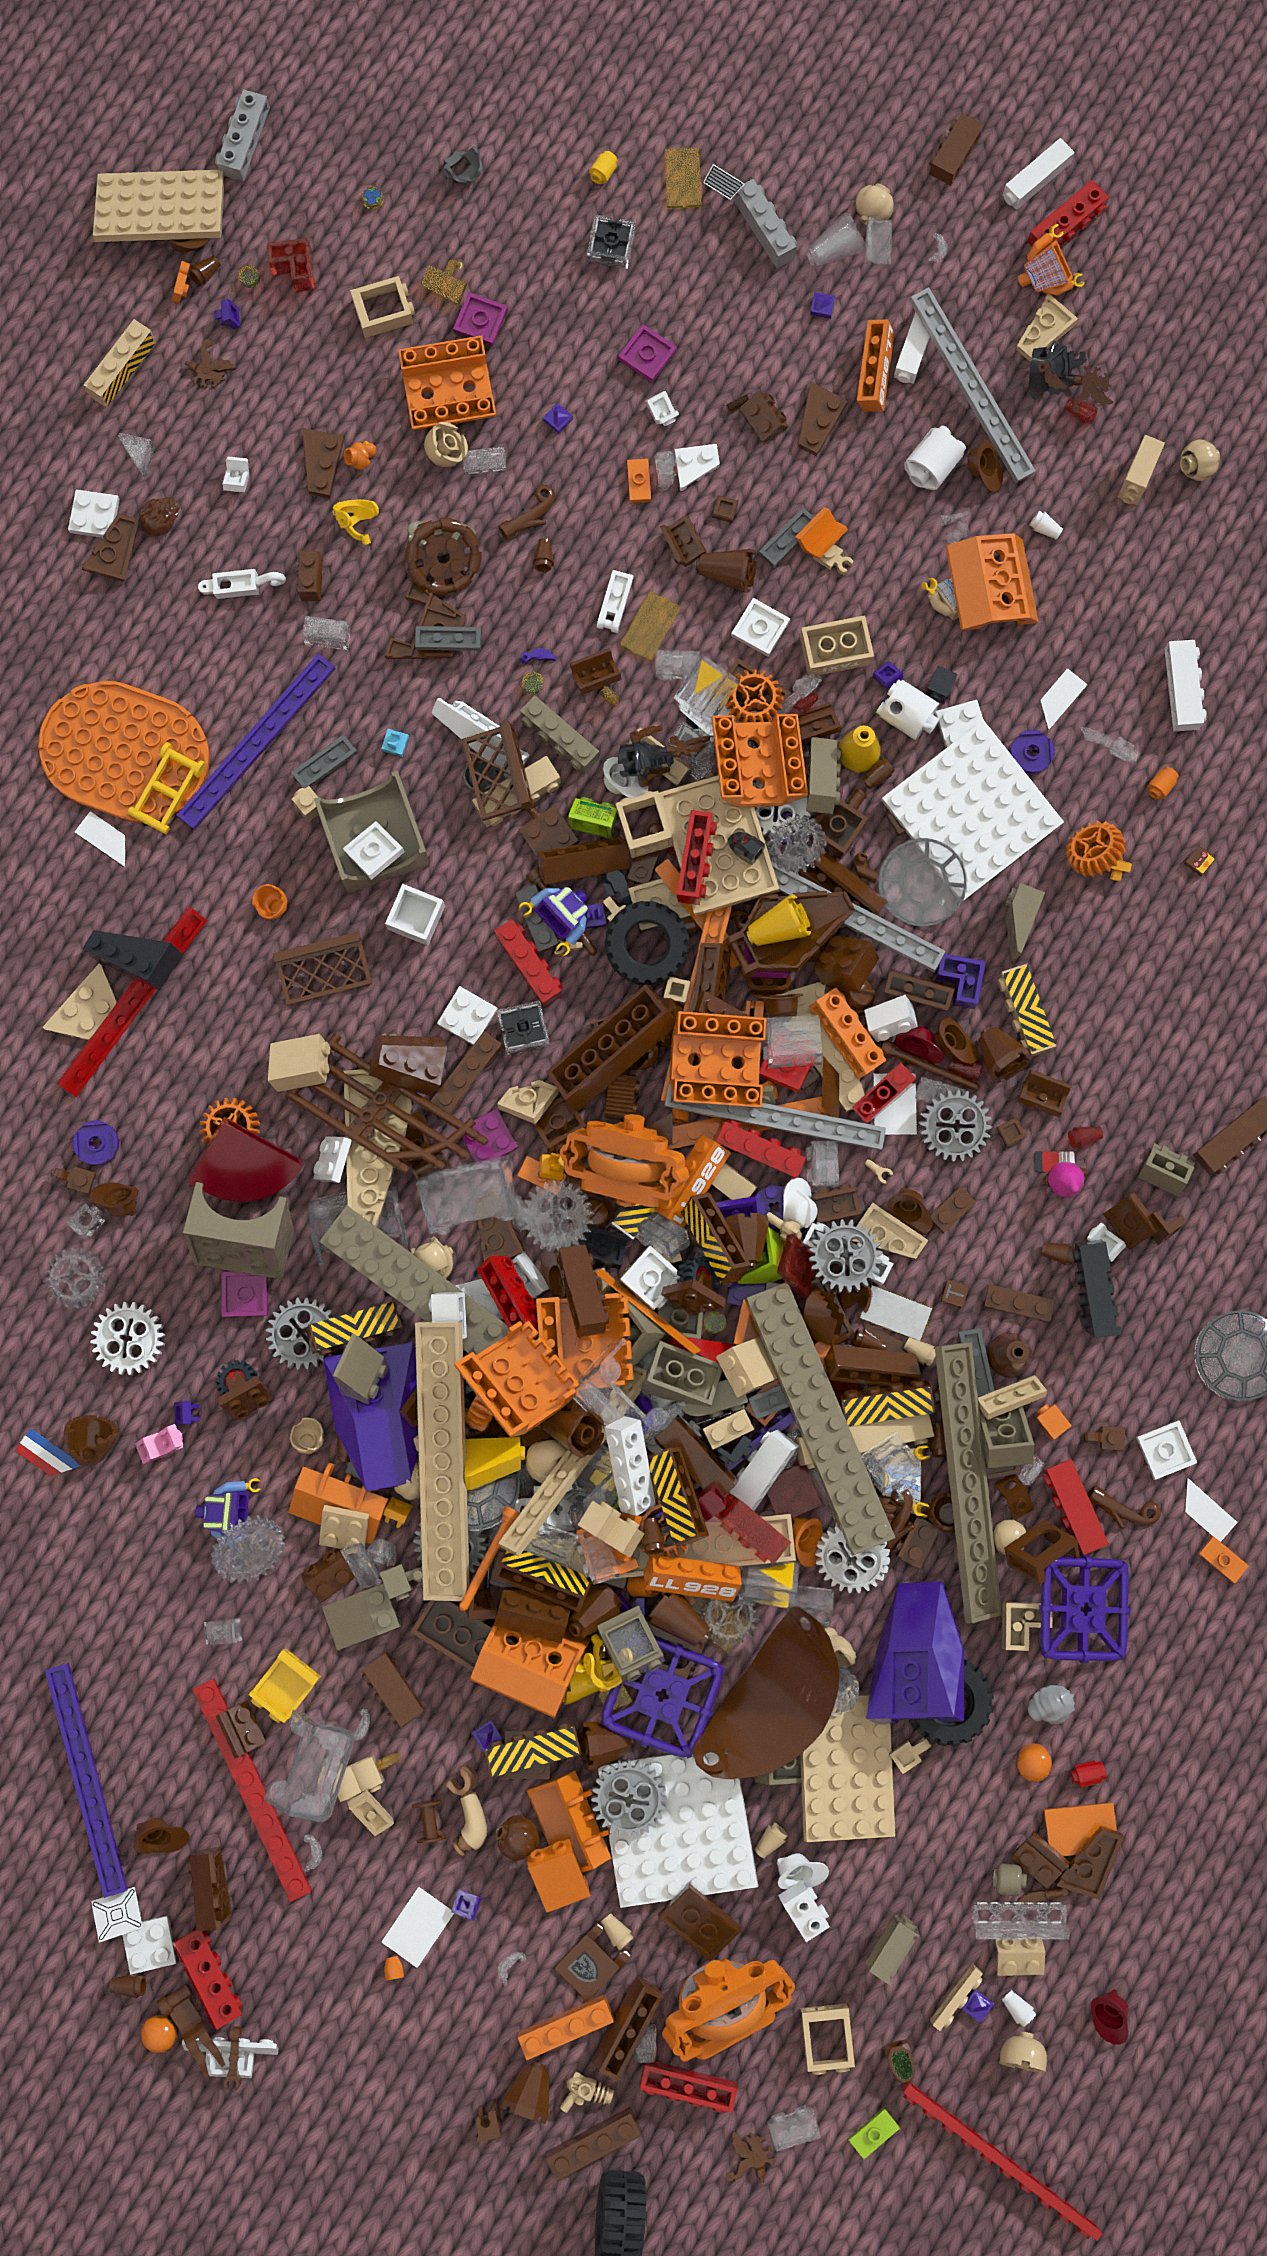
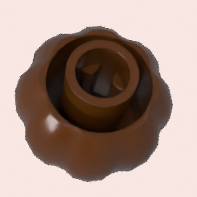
(517, 1837)

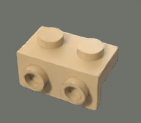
(1020, 1957)

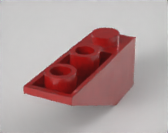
(885, 1093)

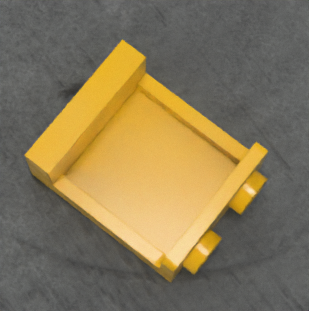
(284, 1686)

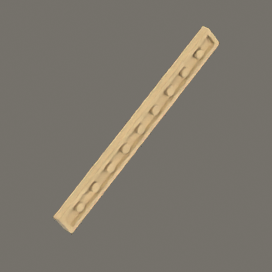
(556, 1486)

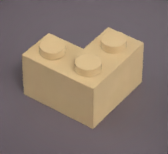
(607, 1526)
(1016, 1621)

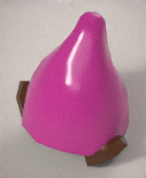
(1066, 1179)

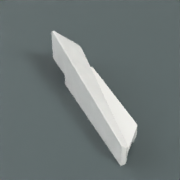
(468, 722)

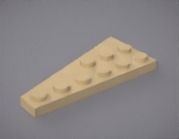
(849, 1085)

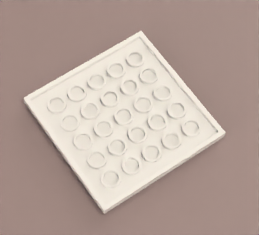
(975, 804)
(696, 1842)

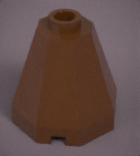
(1002, 1054)
(750, 1234)
(598, 1608)
(601, 1745)
(529, 2093)

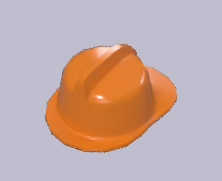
(806, 1537)

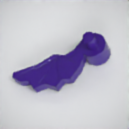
(539, 654)

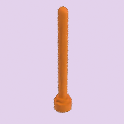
(508, 1518)

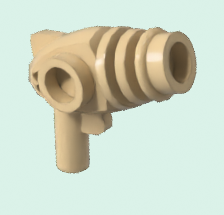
(786, 1228)
(583, 2089)

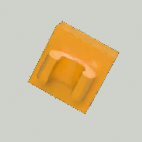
(1116, 872)
(551, 1166)
(397, 1511)

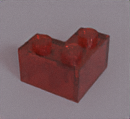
(293, 258)

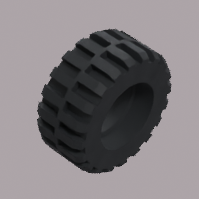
(676, 949)
(974, 1718)
(620, 2214)

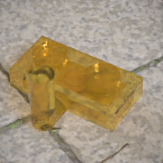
(444, 283)

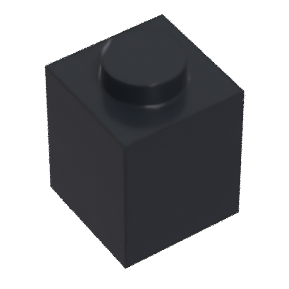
(941, 684)

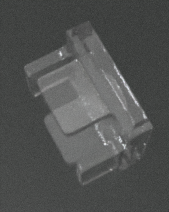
(891, 1465)

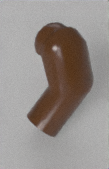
(862, 869)

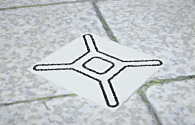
(116, 1914)

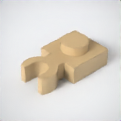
(834, 558)

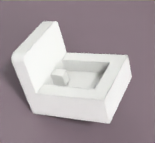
(661, 409)
(236, 474)
(1114, 1244)

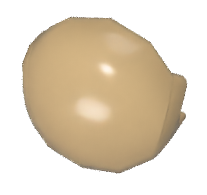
(307, 1436)
(1006, 1533)

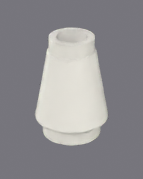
(1045, 525)
(1018, 2008)

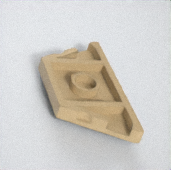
(85, 1007)

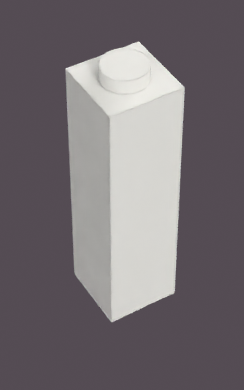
(1038, 174)
(912, 352)

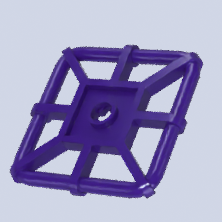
(1094, 1619)
(670, 1708)

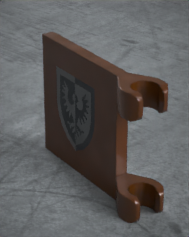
(588, 1965)

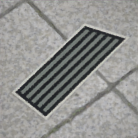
(723, 182)

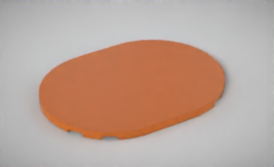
(106, 745)

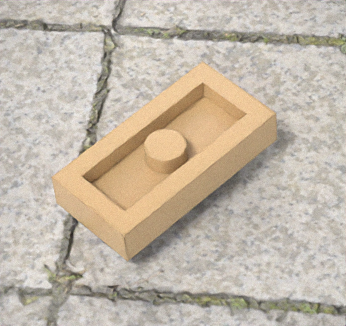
(370, 1813)

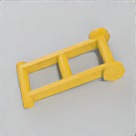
(165, 754)

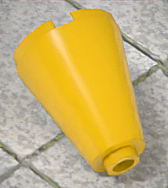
(860, 749)
(780, 923)
(581, 1683)

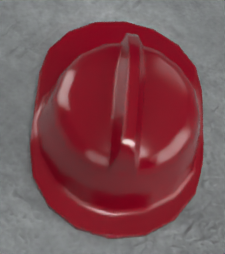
(920, 1043)
(1110, 2017)

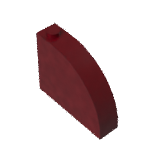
(242, 1165)

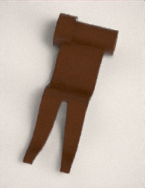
(190, 2025)

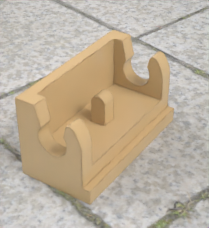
(733, 1183)

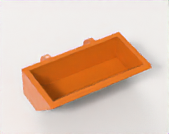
(320, 1489)
(567, 1815)

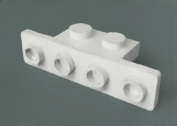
(246, 2055)

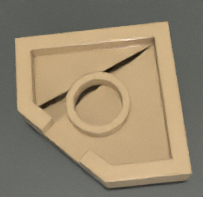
(528, 1101)

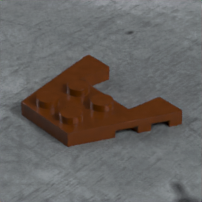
(434, 614)

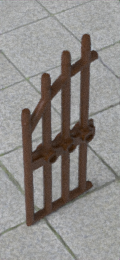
(376, 1108)

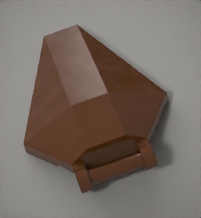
(825, 913)

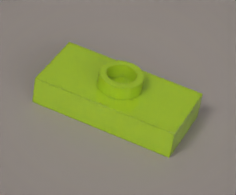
(874, 2133)

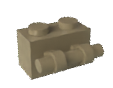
(1167, 1169)
(399, 1581)

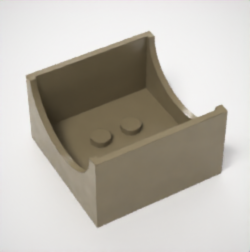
(350, 816)
(239, 1246)

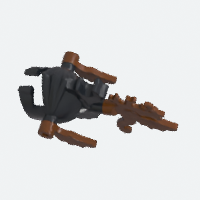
(1054, 375)
(642, 757)

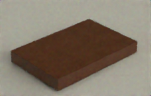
(699, 1922)

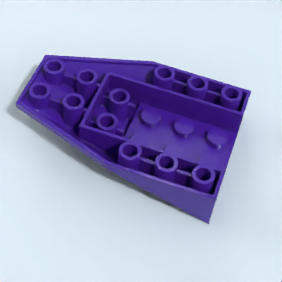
(376, 1432)
(918, 1659)

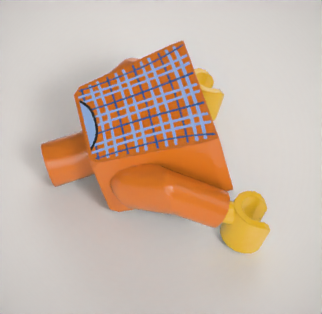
(1048, 267)

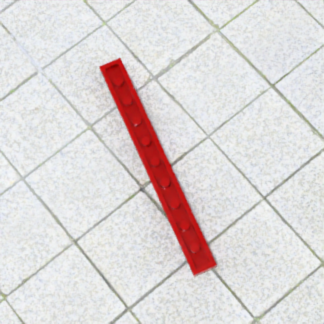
(124, 1012)
(253, 1794)
(1008, 2166)

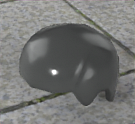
(479, 767)

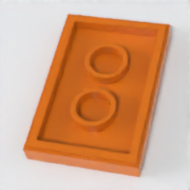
(1073, 1826)

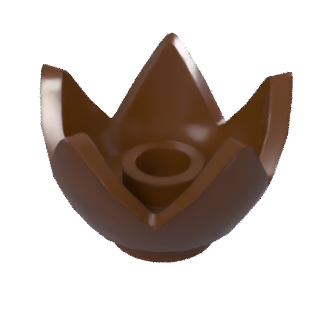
(861, 1297)

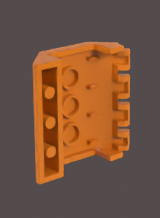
(579, 1353)
(519, 1379)

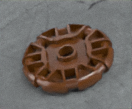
(456, 557)

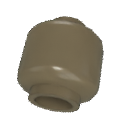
(1009, 1879)

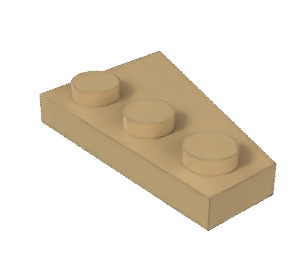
(1049, 325)
(891, 1233)

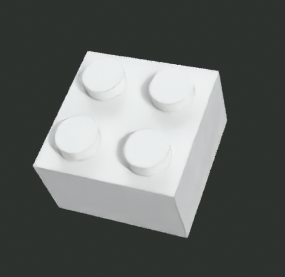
(415, 914)

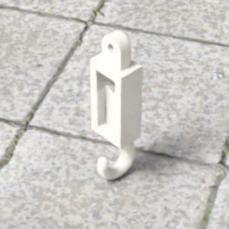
(242, 583)

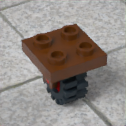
(696, 1287)
(241, 1390)

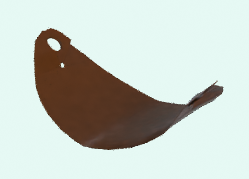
(765, 1715)

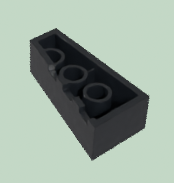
(137, 957)
(1095, 1289)

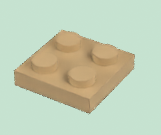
(342, 1527)

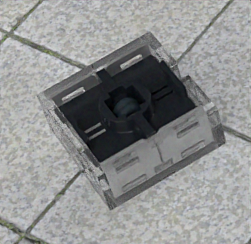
(611, 241)
(523, 1027)

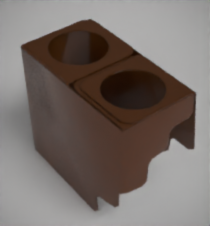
(822, 1317)

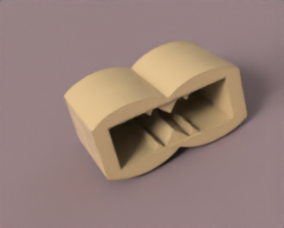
(360, 1777)

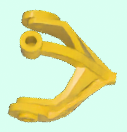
(361, 510)
(599, 1672)

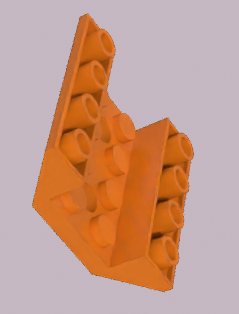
(445, 371)
(982, 580)
(775, 762)
(716, 1042)
(524, 1668)

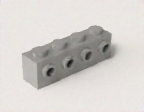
(242, 135)
(766, 224)

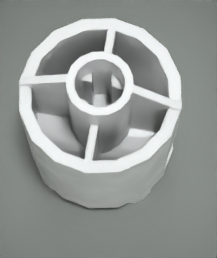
(934, 458)
(916, 710)

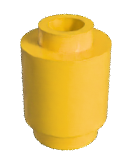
(603, 167)

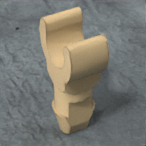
(578, 945)
(878, 1170)

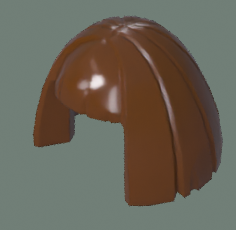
(90, 1439)

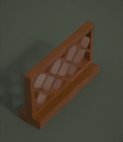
(516, 768)
(318, 949)

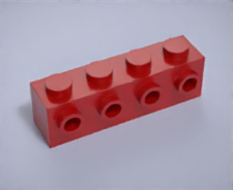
(1073, 214)
(695, 857)
(527, 962)
(763, 1151)
(508, 1291)
(1075, 1506)
(207, 1978)
(689, 2086)

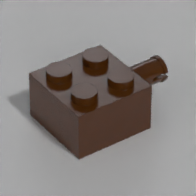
(843, 825)
(845, 962)

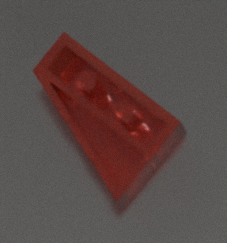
(752, 1530)

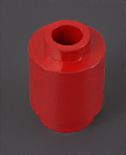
(1088, 1773)

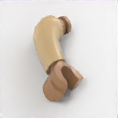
(475, 1823)

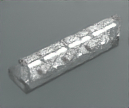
(1019, 1928)

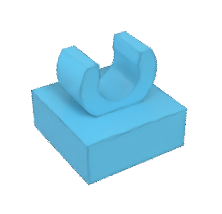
(395, 742)

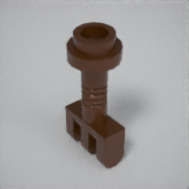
(491, 1431)

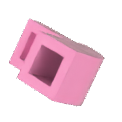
(159, 1444)

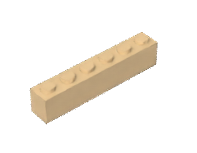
(869, 1435)

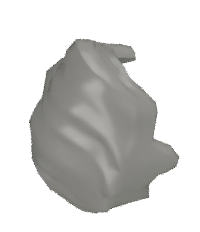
(1051, 1704)

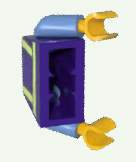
(561, 912)
(225, 1506)

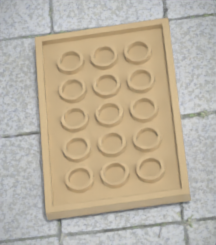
(158, 205)
(729, 877)
(848, 1779)

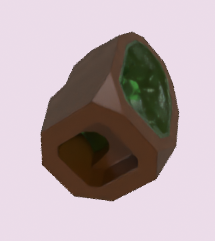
(900, 2061)

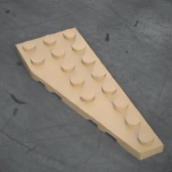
(366, 1173)

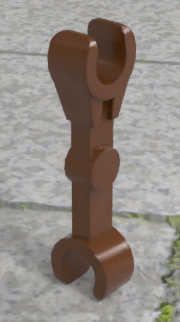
(233, 2073)

